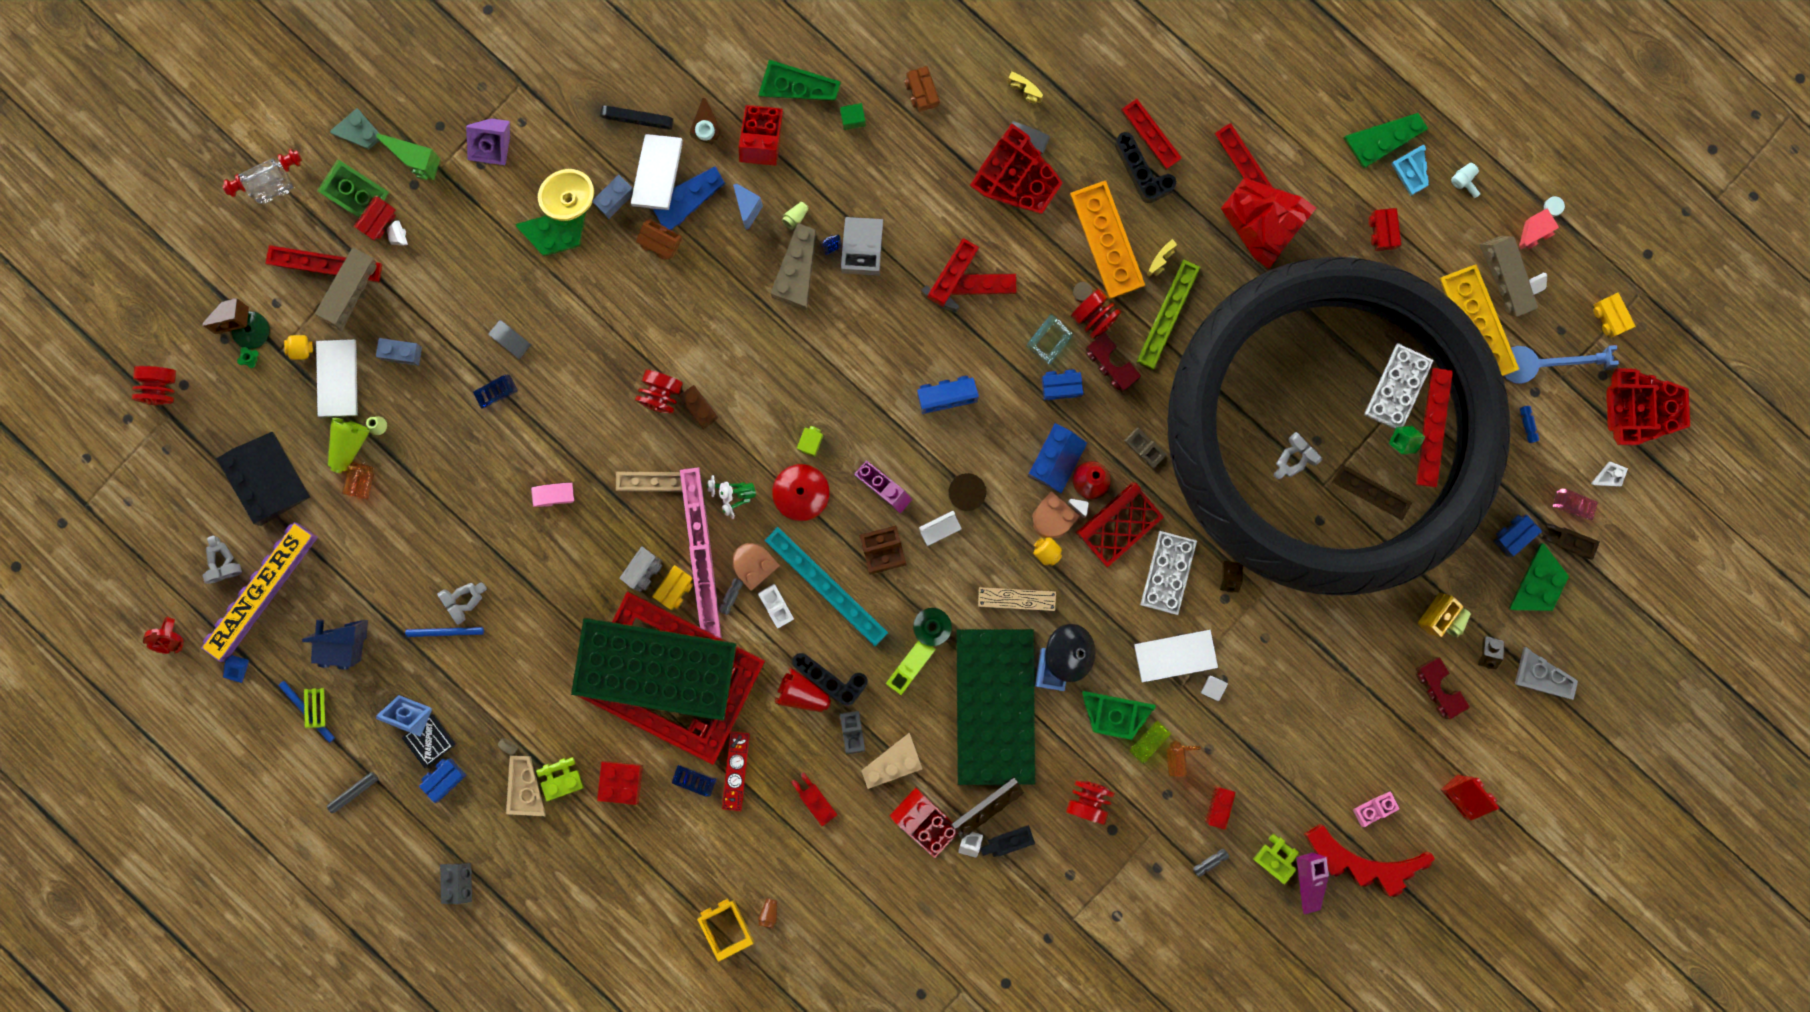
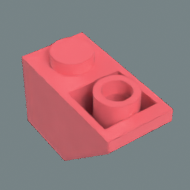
(1537, 227)

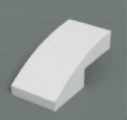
(776, 606)

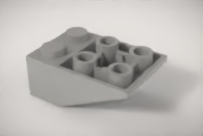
(862, 246)
(641, 569)

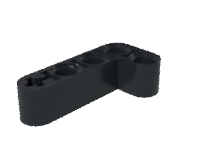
(1141, 166)
(826, 676)

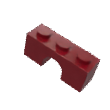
(1120, 377)
(1431, 675)

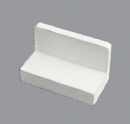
(940, 528)

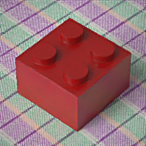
(620, 782)

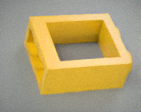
(734, 948)

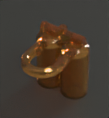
(358, 480)
(1177, 758)

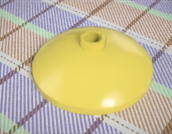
(560, 189)

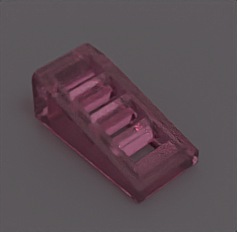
(1563, 501)

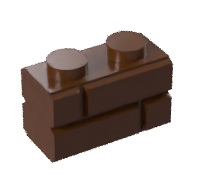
(698, 407)

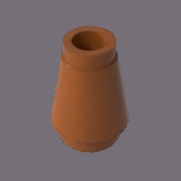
(768, 914)

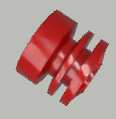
(1096, 314)
(153, 385)
(659, 391)
(1090, 802)

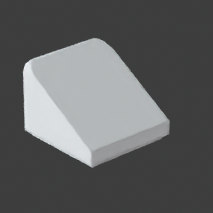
(1538, 283)
(1079, 506)
(1214, 688)
(971, 844)

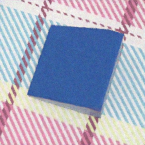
(235, 668)

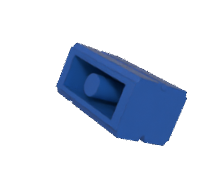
(1062, 385)
(1517, 535)
(442, 779)

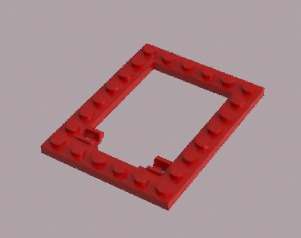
(713, 735)

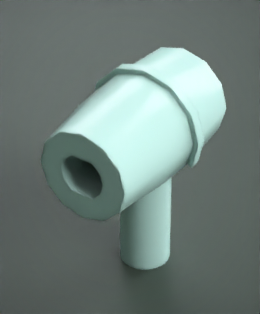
(1463, 179)

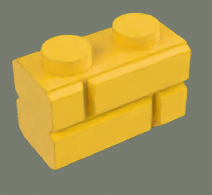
(1613, 315)
(673, 588)
(1440, 614)

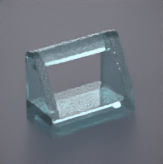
(1049, 322)

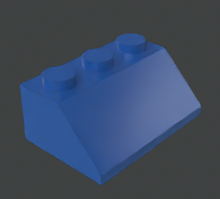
(947, 394)
(1057, 458)

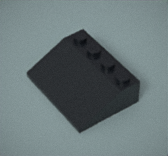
(263, 478)

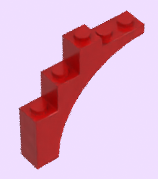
(1363, 871)

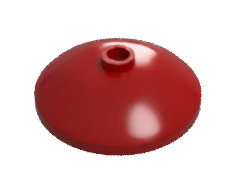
(803, 506)

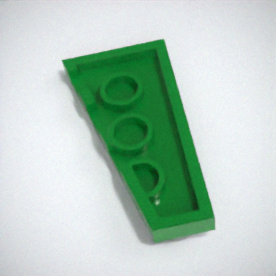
(794, 83)
(1381, 140)

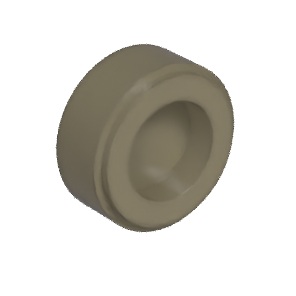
(1082, 291)
(507, 746)

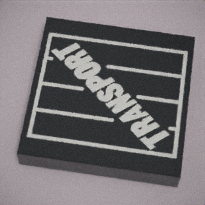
(432, 744)

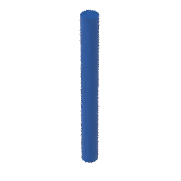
(444, 632)
(300, 704)

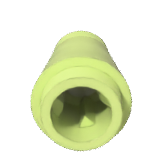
(795, 215)
(380, 426)
(1459, 624)

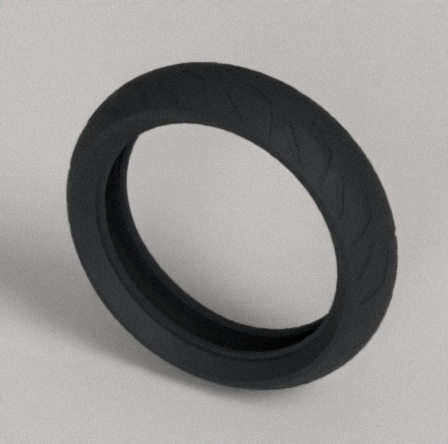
(1444, 333)

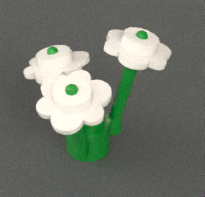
(743, 491)

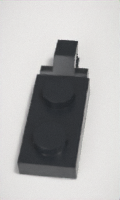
(1009, 842)

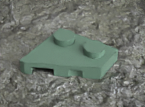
(357, 130)

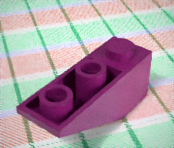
(883, 486)
(1313, 880)

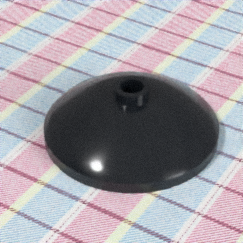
(1063, 653)

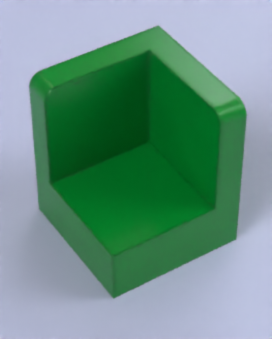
(852, 116)
(1406, 440)

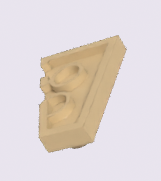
(523, 788)

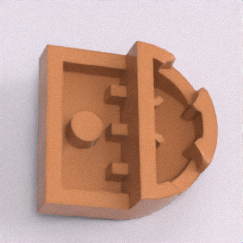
(1053, 517)
(753, 564)

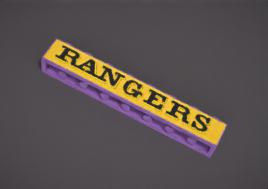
(259, 592)

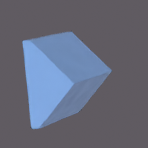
(749, 205)
(1044, 677)
(406, 715)

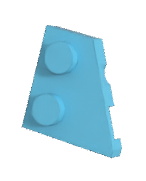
(1412, 170)

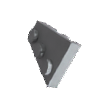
(1540, 675)

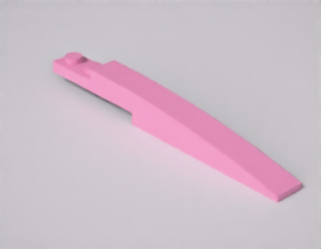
(700, 551)

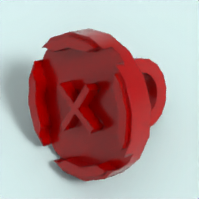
(163, 639)

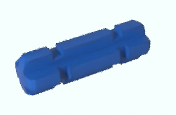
(1529, 424)

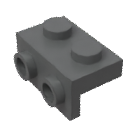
(456, 883)

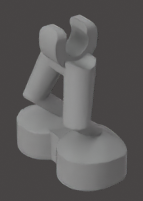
(1298, 445)
(227, 569)
(455, 610)

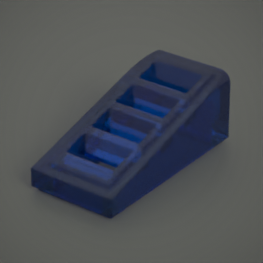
(830, 244)
(509, 383)
(703, 777)

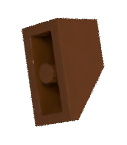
(705, 113)
(227, 317)

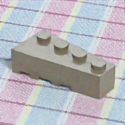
(796, 269)
(1509, 274)
(346, 289)

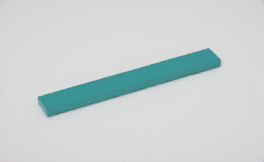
(826, 586)

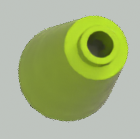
(344, 443)

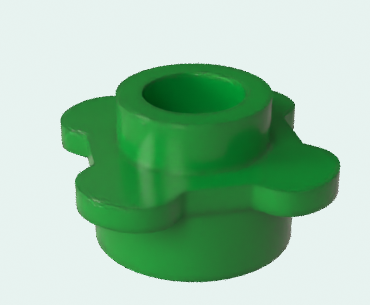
(251, 362)

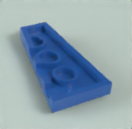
(689, 196)

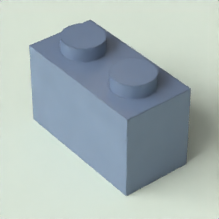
(613, 197)
(399, 351)

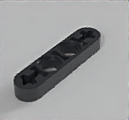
(636, 117)

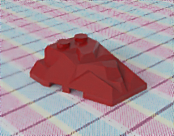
(1017, 173)
(1266, 218)
(1644, 407)

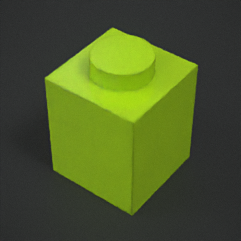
(810, 441)

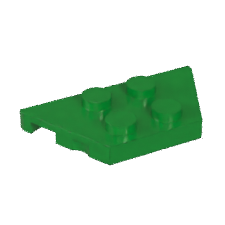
(552, 235)
(1541, 583)
(1115, 715)

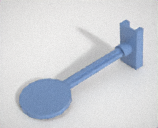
(1529, 362)

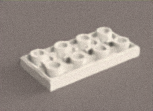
(656, 172)
(336, 378)
(1398, 387)
(1168, 573)
(1175, 656)

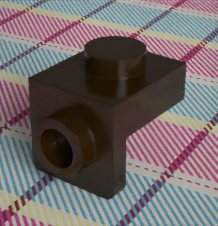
(1231, 576)
(1491, 653)

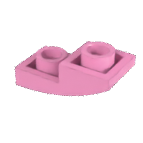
(552, 494)
(1376, 809)

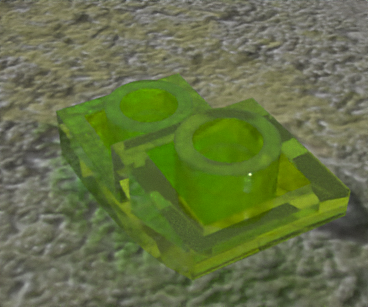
(1150, 742)

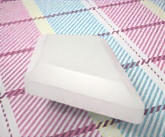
(396, 234)
(1611, 475)

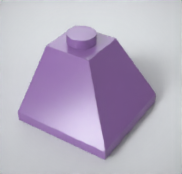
(488, 141)

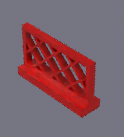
(1109, 511)

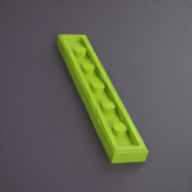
(1168, 314)

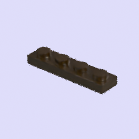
(1372, 492)
(988, 808)

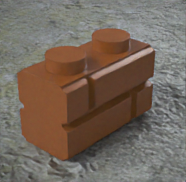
(922, 89)
(659, 239)

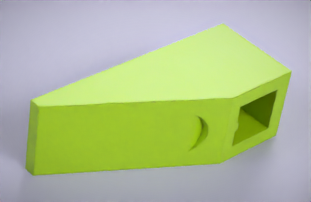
(910, 667)

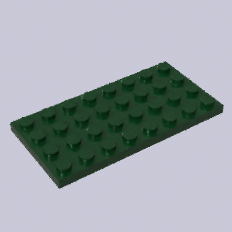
(654, 669)
(995, 706)

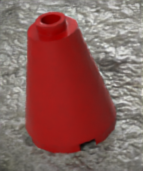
(1088, 486)
(801, 693)

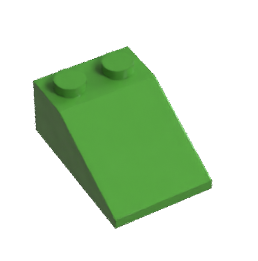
(419, 159)
(350, 188)

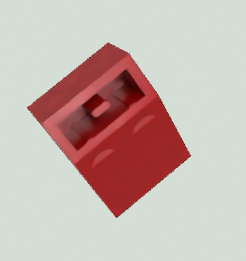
(760, 135)
(1469, 797)
(924, 822)

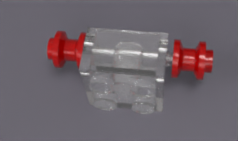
(266, 179)

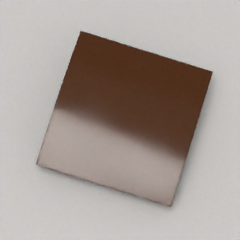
(883, 550)

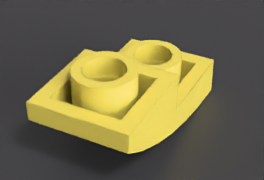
(1031, 92)
(1159, 262)

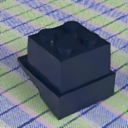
(339, 645)

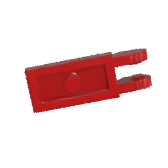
(815, 801)

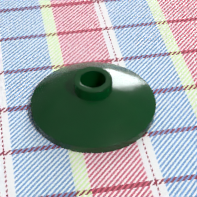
(257, 336)
(922, 623)

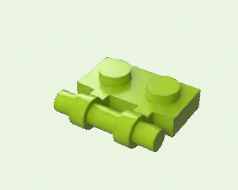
(563, 784)
(1275, 864)

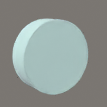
(704, 130)
(1554, 205)

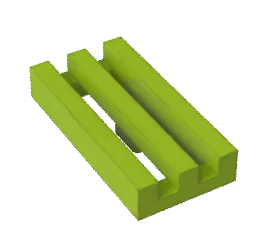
(314, 691)

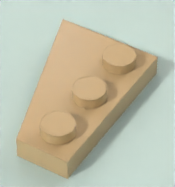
(892, 764)

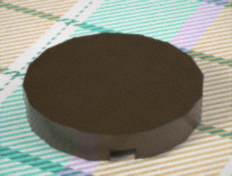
(967, 492)

